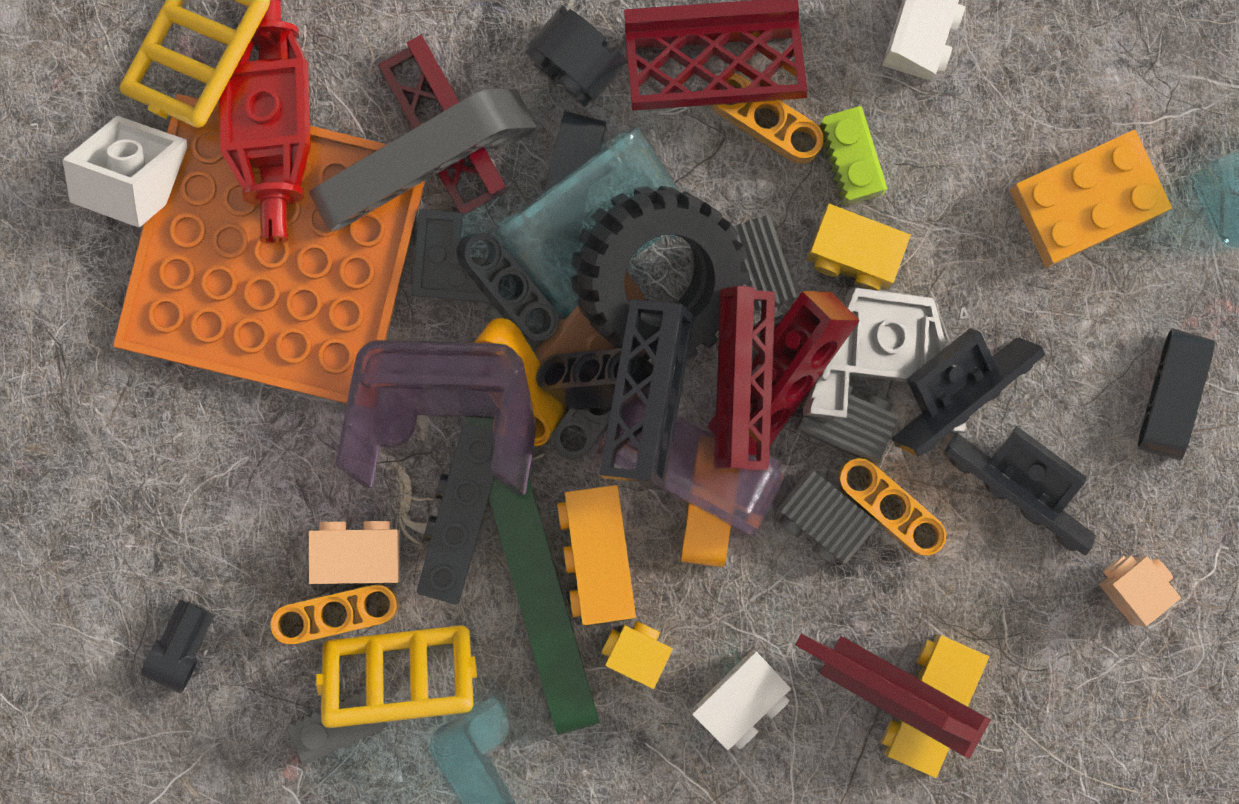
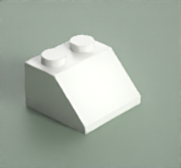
(921, 35)
(124, 170)
(741, 701)

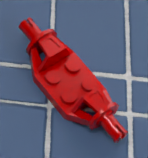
(268, 122)

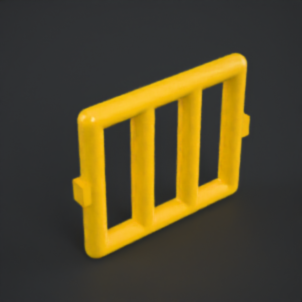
(214, 78)
(419, 704)

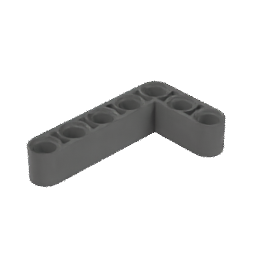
(476, 122)

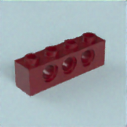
(801, 352)

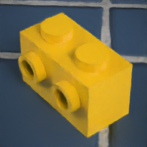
(857, 248)
(637, 653)

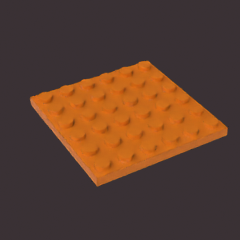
(257, 309)

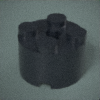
(575, 53)

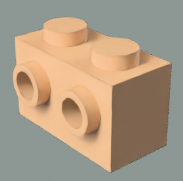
(354, 555)
(1139, 588)

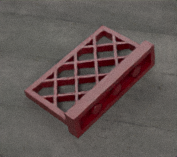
(713, 27)
(899, 694)

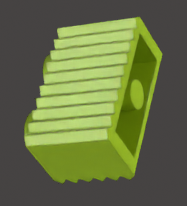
(853, 156)

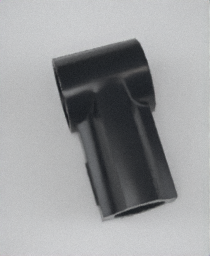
(174, 656)

